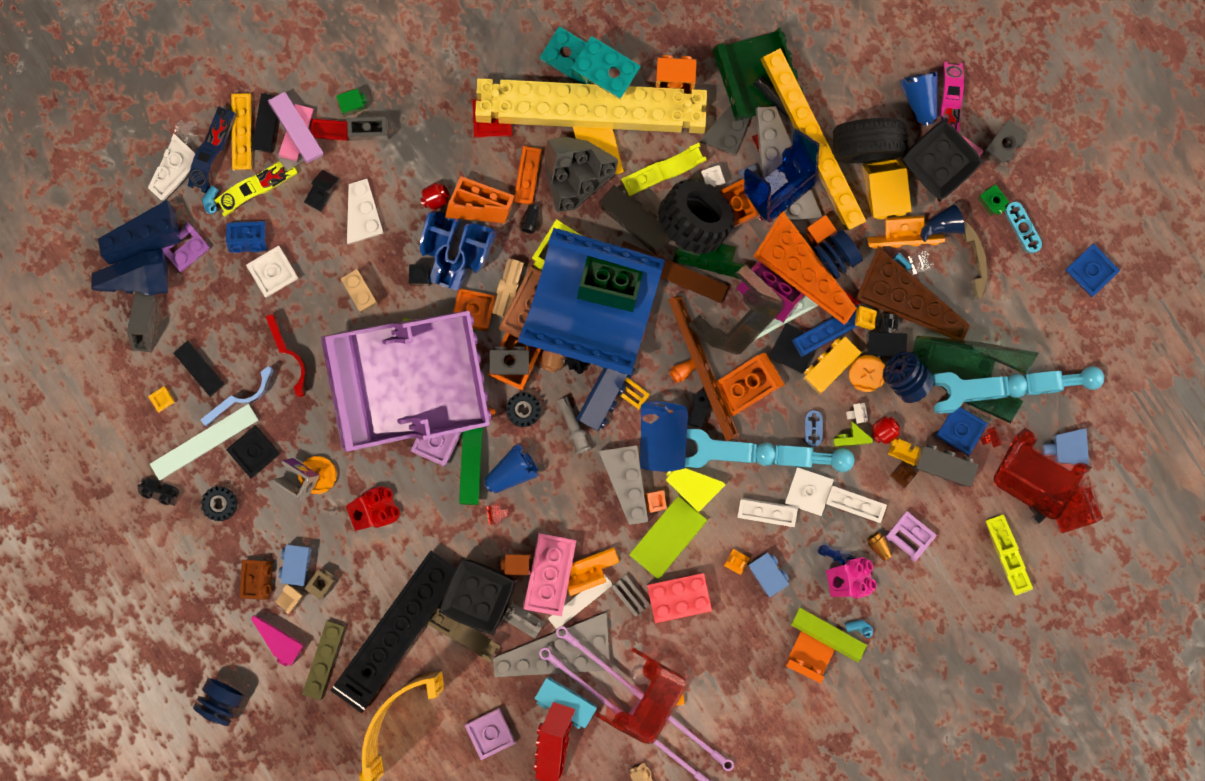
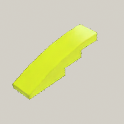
(1009, 555)

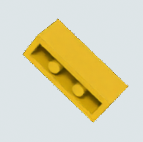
(831, 364)

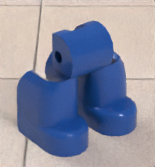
(437, 242)

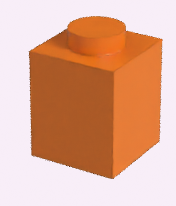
(820, 230)

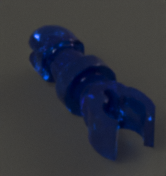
(836, 555)

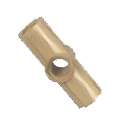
(507, 287)

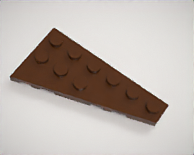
(900, 293)

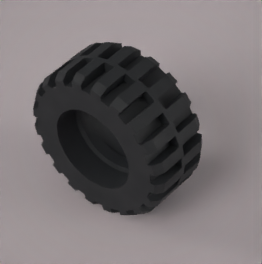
(687, 230)

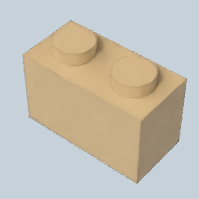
(359, 291)

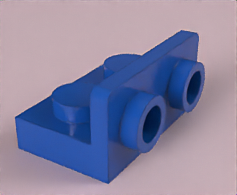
(246, 237)

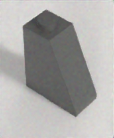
(142, 322)

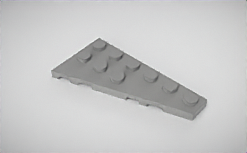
(772, 142)
(527, 661)

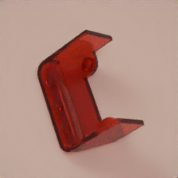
(654, 706)

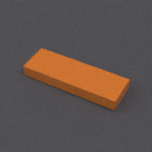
(527, 175)

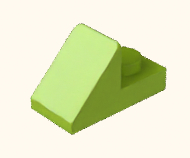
(858, 437)

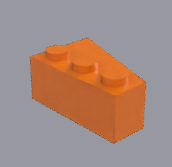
(479, 202)

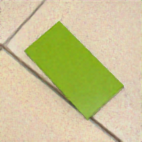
(668, 537)

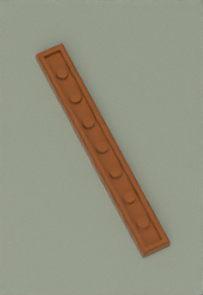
(703, 368)

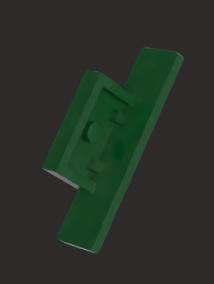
(716, 261)

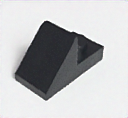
(321, 190)

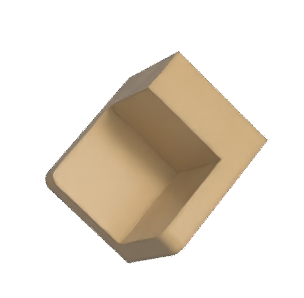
(289, 598)

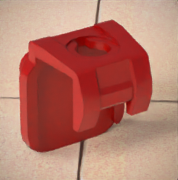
(376, 507)

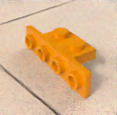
(903, 231)
(588, 571)

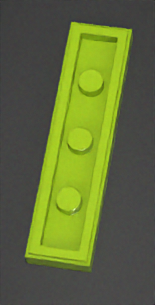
(828, 635)

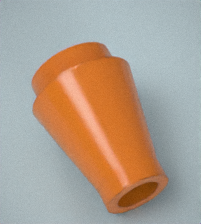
(682, 371)

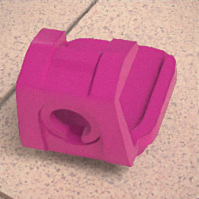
(856, 579)

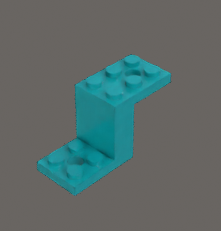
(590, 62)

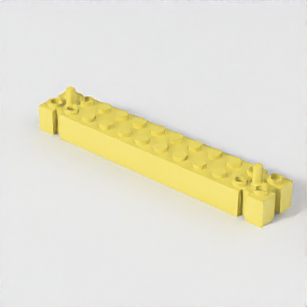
(590, 106)

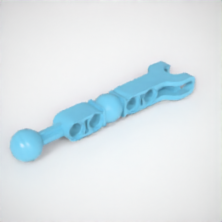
(1014, 386)
(763, 453)

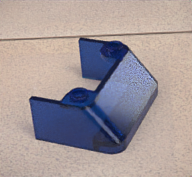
(788, 181)

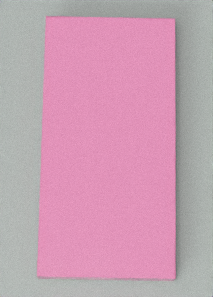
(550, 574)

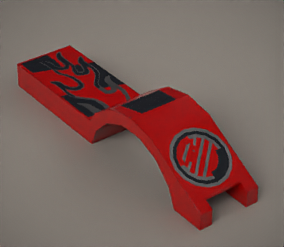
(283, 349)

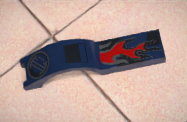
(210, 148)

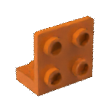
(809, 657)

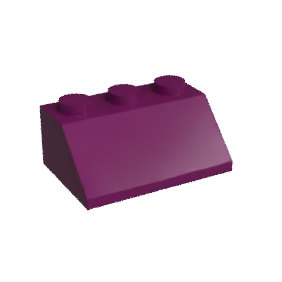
(788, 293)

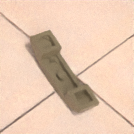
(980, 260)

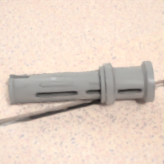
(576, 434)

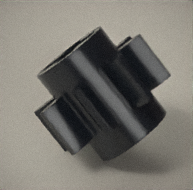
(886, 323)

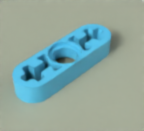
(1011, 217)

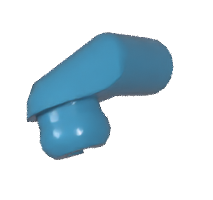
(208, 200)

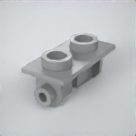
(523, 620)

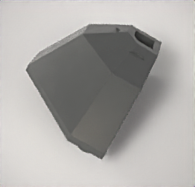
(576, 170)

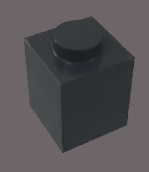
(419, 275)

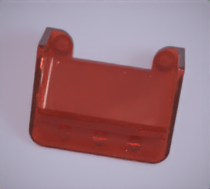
(1037, 478)

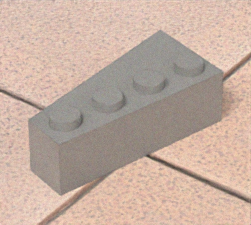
(626, 478)

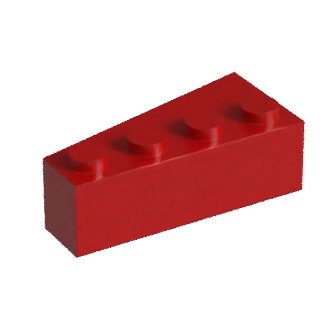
(553, 743)

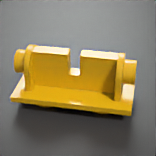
(900, 450)

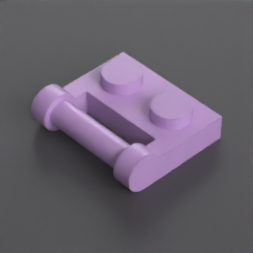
(913, 530)

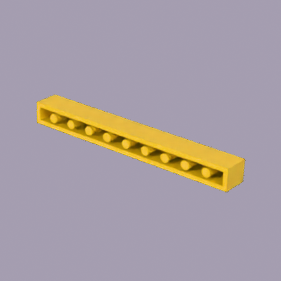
(805, 122)

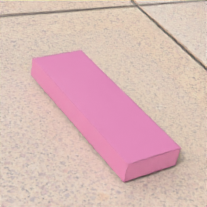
(288, 149)

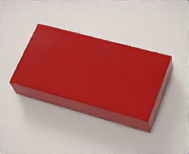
(329, 129)

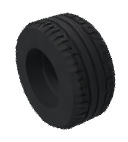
(870, 140)

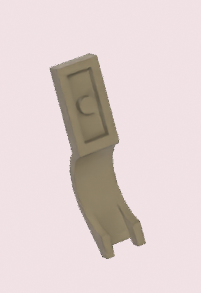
(465, 635)

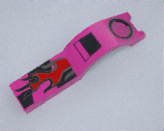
(952, 94)

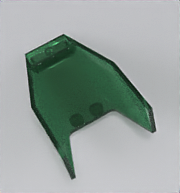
(975, 361)

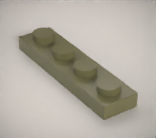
(323, 660)

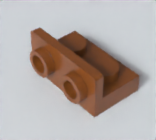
(256, 579)

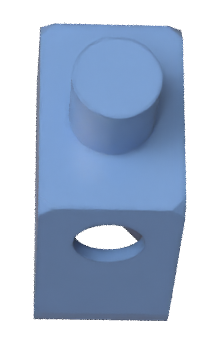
(1068, 447)

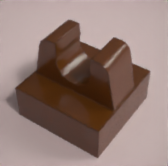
(903, 474)

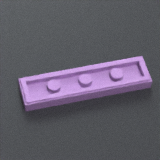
(295, 127)

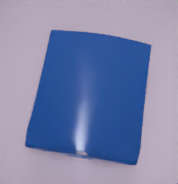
(664, 439)

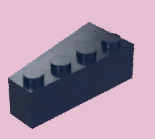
(144, 233)

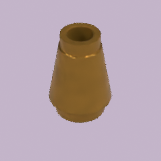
(879, 545)

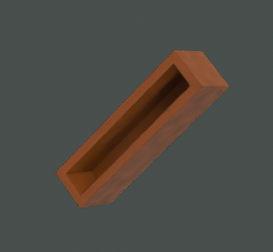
(516, 564)

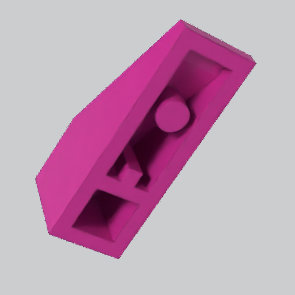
(281, 644)

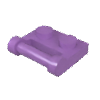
(190, 251)

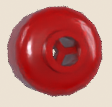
(435, 196)
(885, 430)

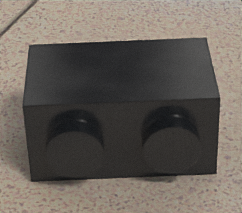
(885, 344)

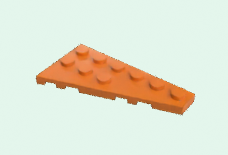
(795, 261)

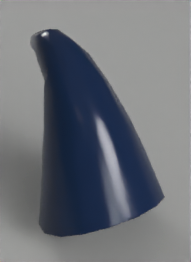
(945, 222)

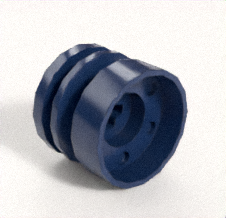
(840, 252)
(908, 377)
(216, 706)

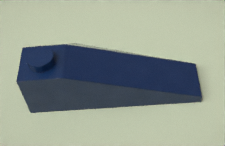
(139, 273)

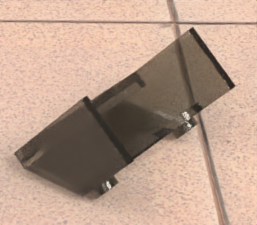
(764, 308)

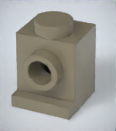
(313, 586)

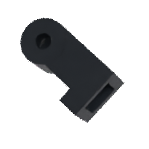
(699, 409)

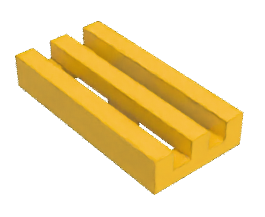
(642, 400)

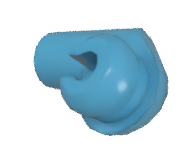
(861, 626)

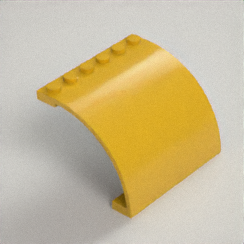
(372, 763)

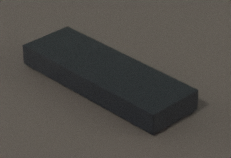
(265, 126)
(199, 368)

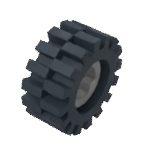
(518, 418)
(229, 504)

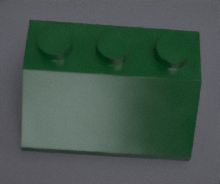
(609, 284)

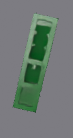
(470, 467)

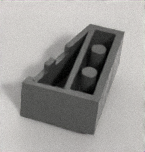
(946, 465)

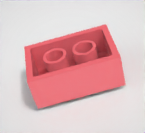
(679, 597)

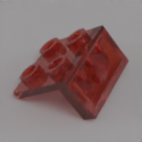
(1081, 511)

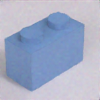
(295, 565)
(768, 574)

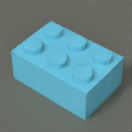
(553, 691)

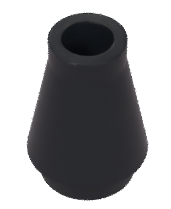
(530, 219)

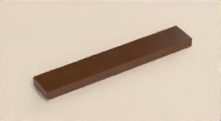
(686, 278)

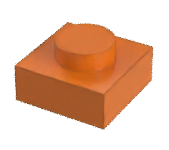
(655, 501)

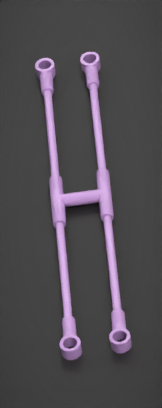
(639, 694)

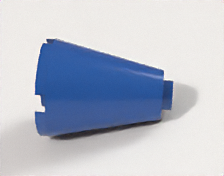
(922, 96)
(511, 471)

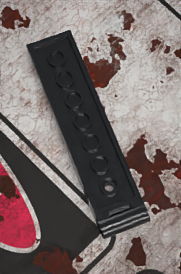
(395, 632)

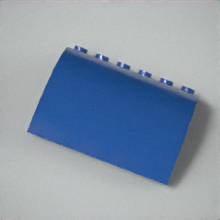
(583, 328)

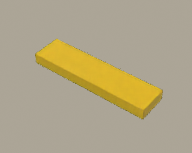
(242, 132)

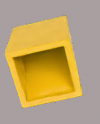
(887, 188)

